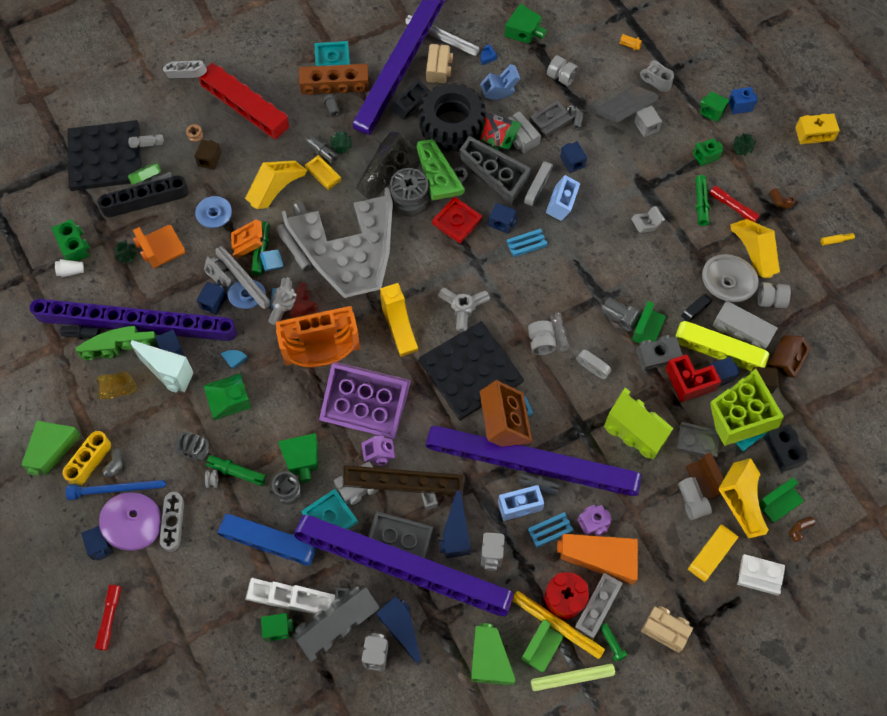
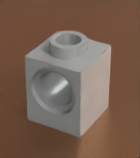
(647, 121)

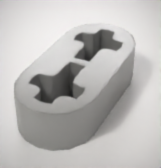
(593, 364)

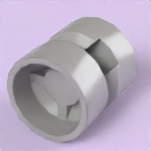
(561, 69)
(774, 295)
(542, 336)

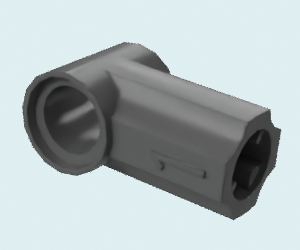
(625, 316)

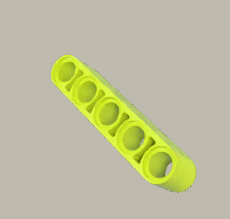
(720, 346)

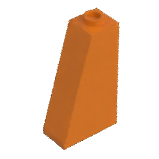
(602, 555)

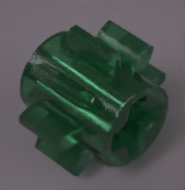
(341, 142)
(744, 144)
(124, 251)

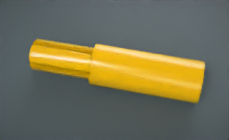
(836, 239)

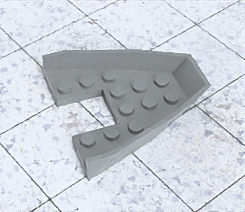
(353, 262)

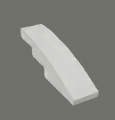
(288, 596)

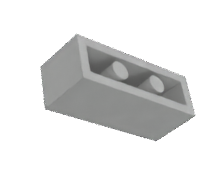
(744, 326)

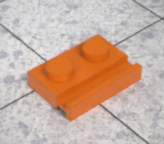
(246, 238)

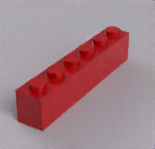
(244, 101)

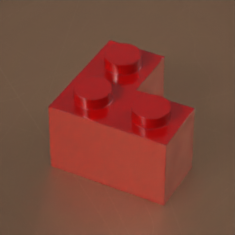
(689, 382)

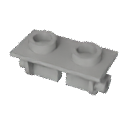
(216, 269)

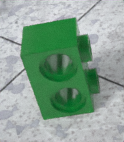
(69, 242)

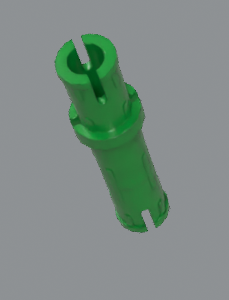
(702, 201)
(258, 266)
(238, 471)

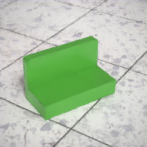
(542, 647)

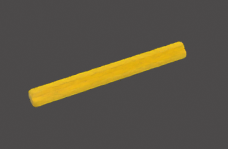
(558, 625)

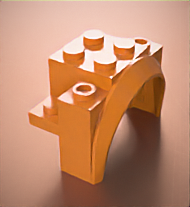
(318, 338)

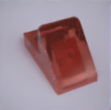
(302, 305)

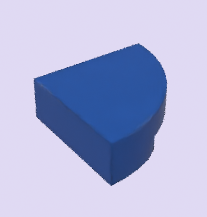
(488, 55)

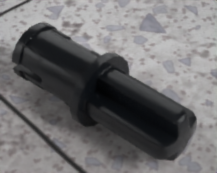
(79, 332)

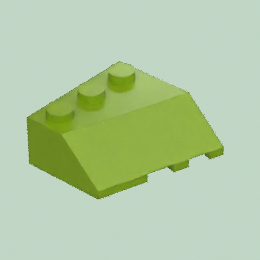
(745, 410)
(637, 426)

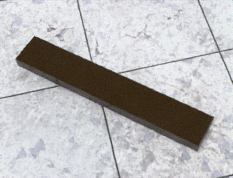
(402, 480)

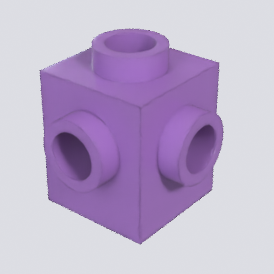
(378, 450)
(595, 520)

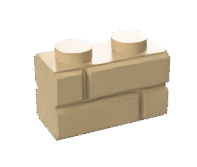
(438, 62)
(667, 629)

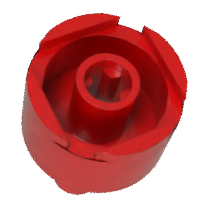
(577, 591)

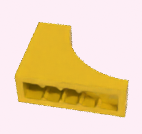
(271, 180)
(760, 246)
(396, 316)
(740, 493)

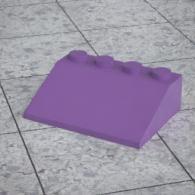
(364, 399)

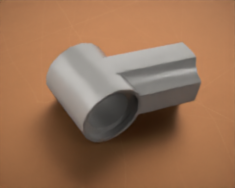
(696, 504)

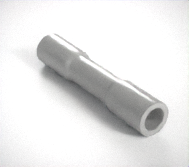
(288, 239)

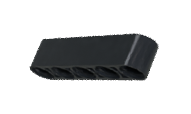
(134, 196)

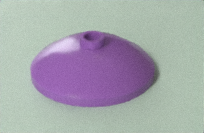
(126, 531)

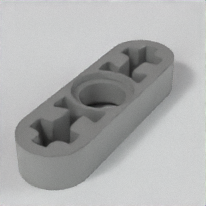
(185, 69)
(538, 183)
(165, 536)

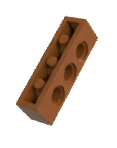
(333, 79)

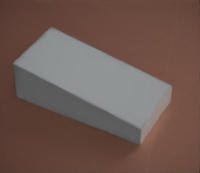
(429, 501)

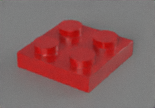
(457, 220)

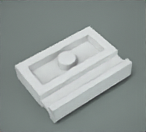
(761, 574)

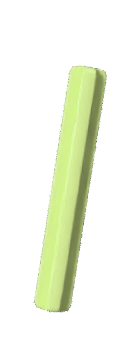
(572, 677)

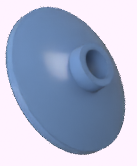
(211, 206)
(240, 296)

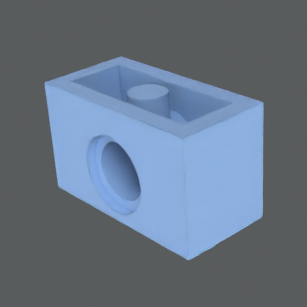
(563, 198)
(520, 502)

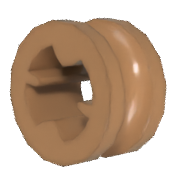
(197, 137)

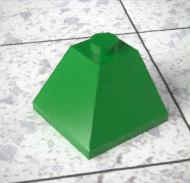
(227, 396)

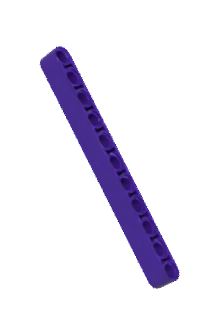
(397, 66)
(125, 315)
(534, 461)
(404, 565)

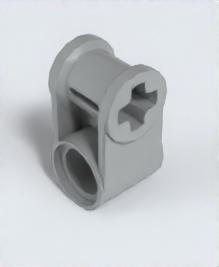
(659, 76)

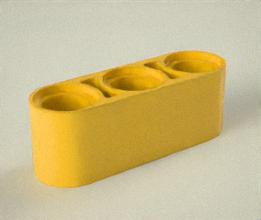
(86, 468)
(712, 553)

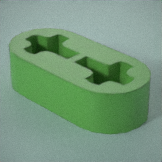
(144, 173)

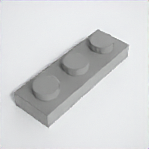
(598, 605)

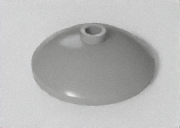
(730, 278)

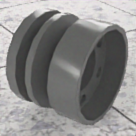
(409, 192)

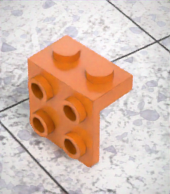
(159, 245)

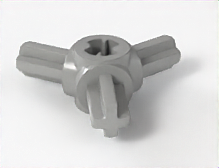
(282, 300)
(463, 305)

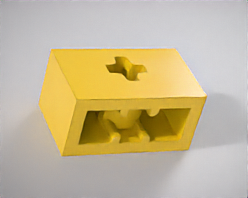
(817, 128)

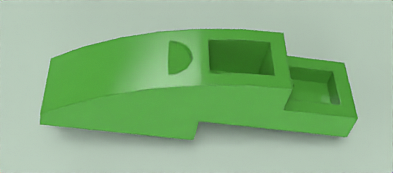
(109, 343)

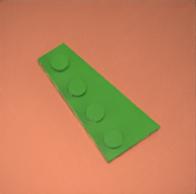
(439, 174)

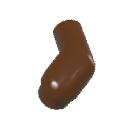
(780, 201)
(800, 525)

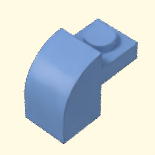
(501, 85)

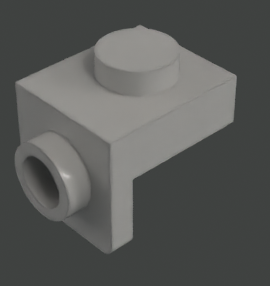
(648, 221)

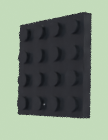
(102, 155)
(467, 366)

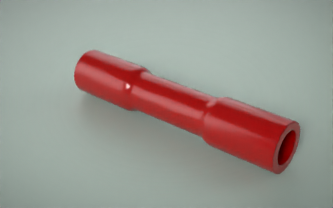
(743, 210)
(104, 632)

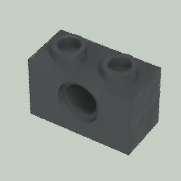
(650, 360)

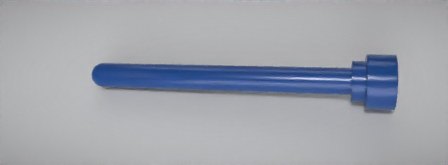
(74, 491)

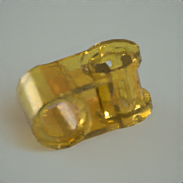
(111, 385)

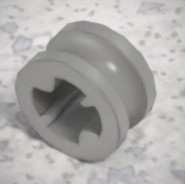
(211, 478)

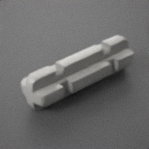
(145, 141)

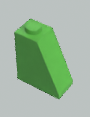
(48, 446)
(490, 658)

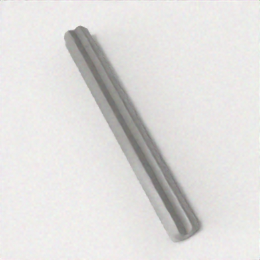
(450, 39)
(243, 277)

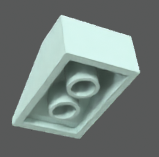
(168, 367)

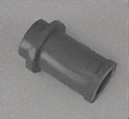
(330, 102)

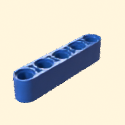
(266, 539)

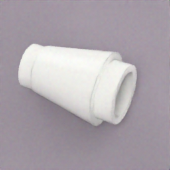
(67, 268)

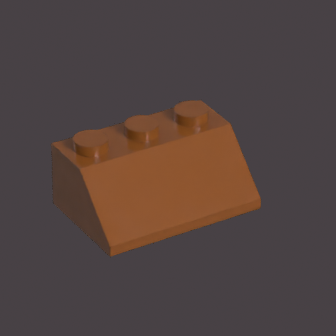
(505, 415)

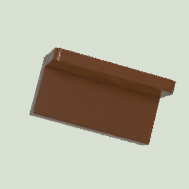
(790, 354)
(707, 476)

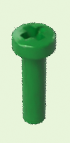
(618, 653)

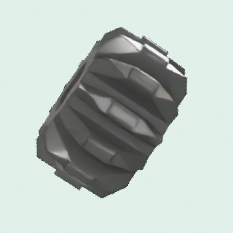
(191, 446)

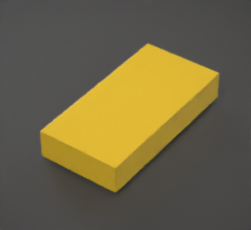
(323, 172)

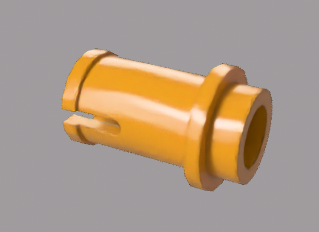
(630, 42)

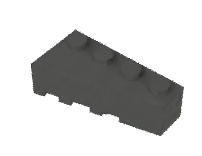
(496, 169)
(335, 621)

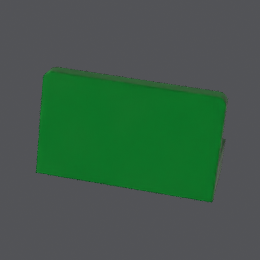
(648, 325)
(781, 501)

